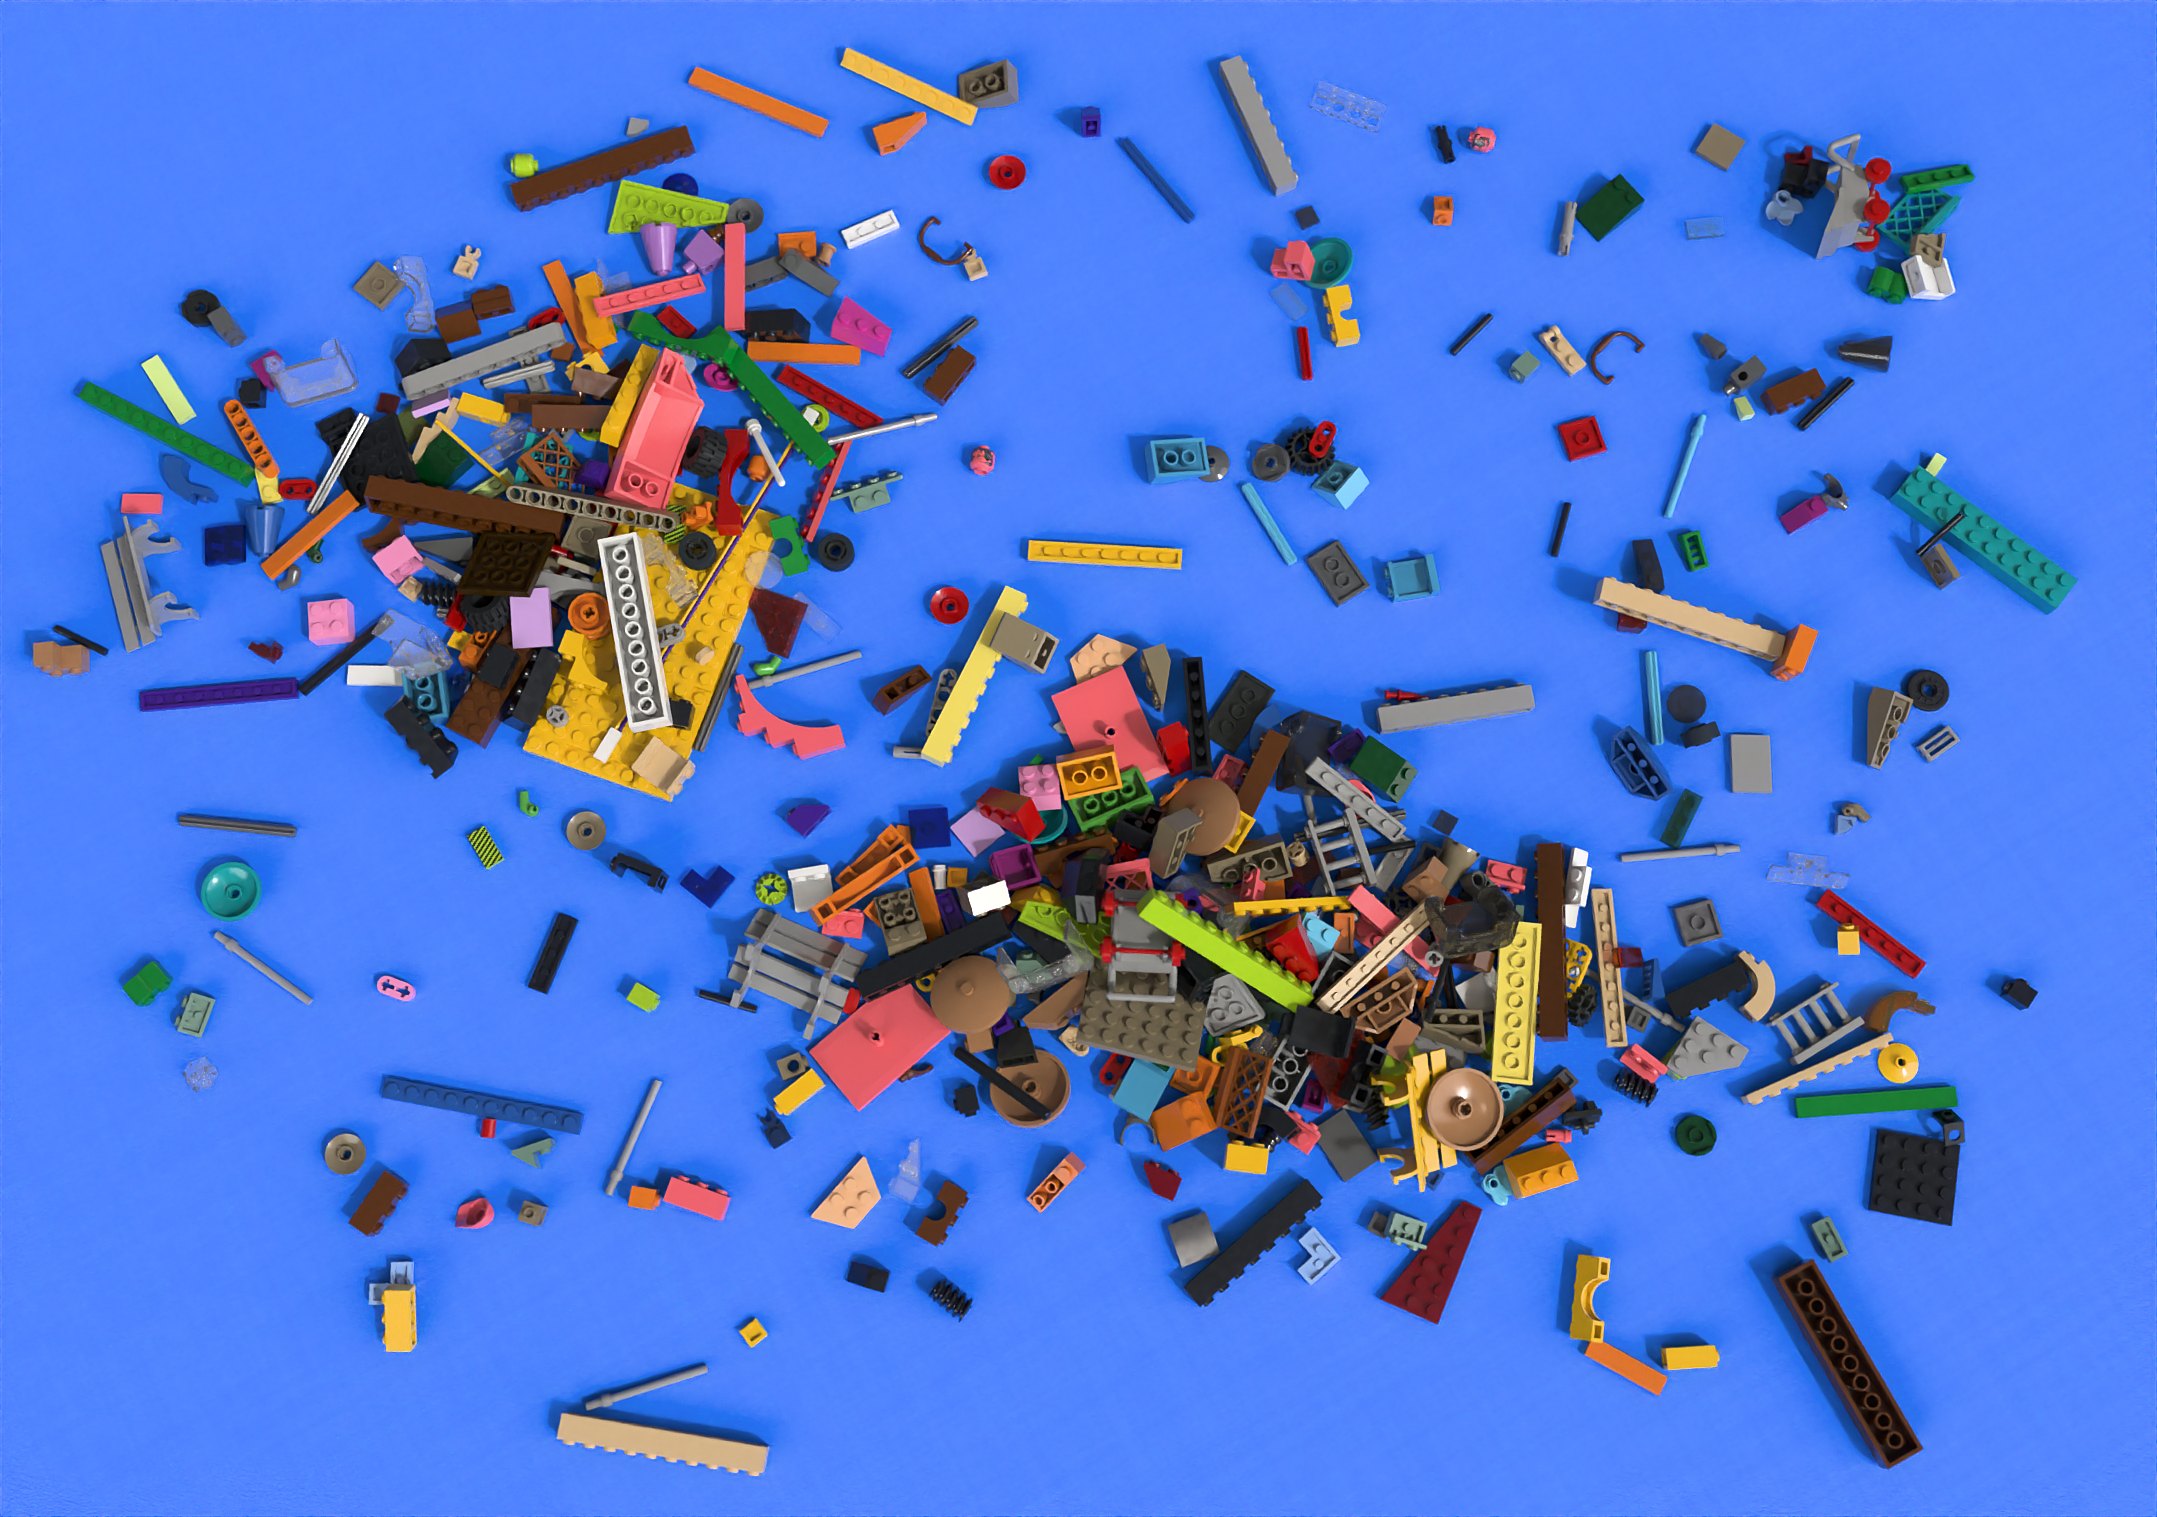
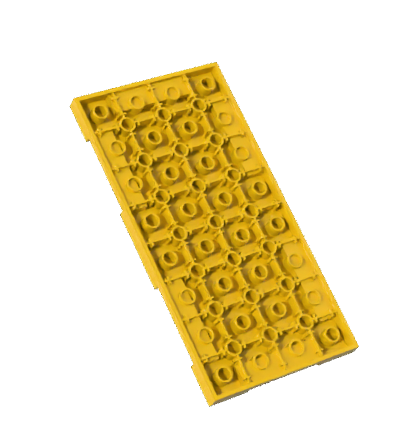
(712, 625)

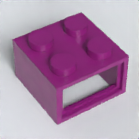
(1016, 867)

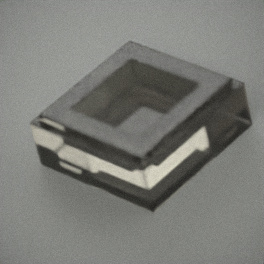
(1307, 217)
(1445, 823)

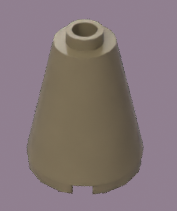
(1457, 859)

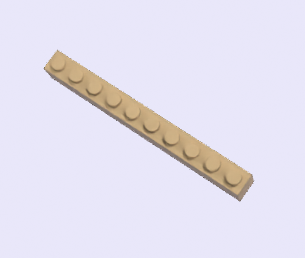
(1689, 619)
(663, 1442)

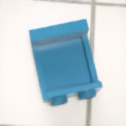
(1412, 579)

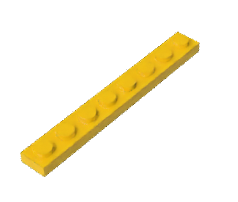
(909, 86)
(1105, 555)
(1290, 905)

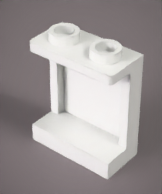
(1926, 281)

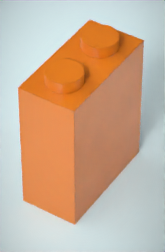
(1795, 652)

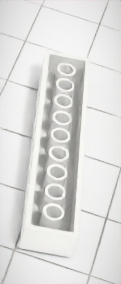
(635, 632)

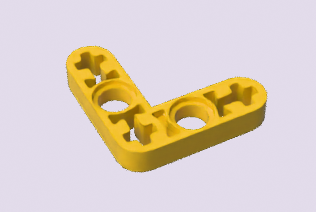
(1572, 954)

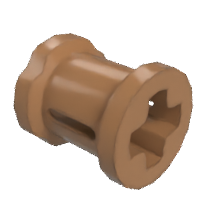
(825, 255)

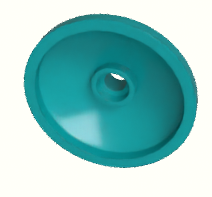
(1330, 254)
(1055, 824)
(219, 891)

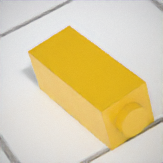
(483, 410)
(798, 1093)
(1689, 1357)

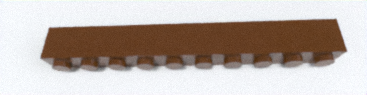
(602, 168)
(1553, 953)

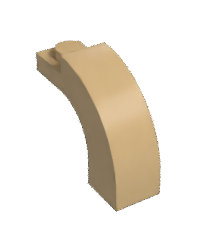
(1762, 986)

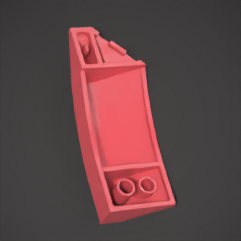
(656, 435)

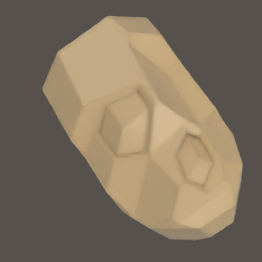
(1068, 1039)

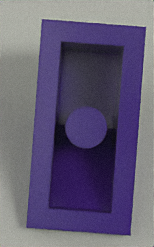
(1091, 122)
(593, 474)
(807, 818)

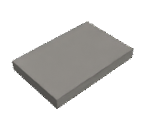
(1750, 764)

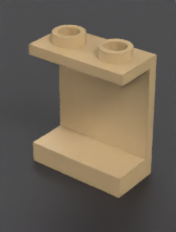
(663, 767)

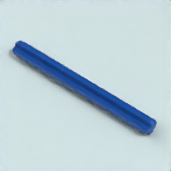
(1158, 180)

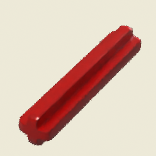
(1304, 350)

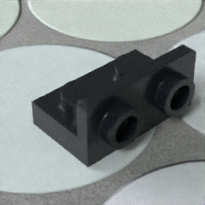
(336, 425)

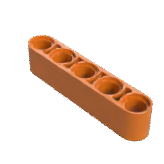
(251, 439)

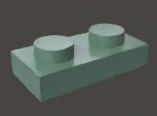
(1828, 1239)

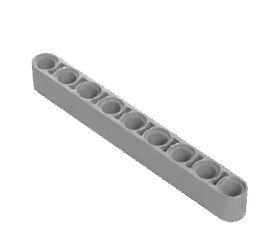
(483, 361)

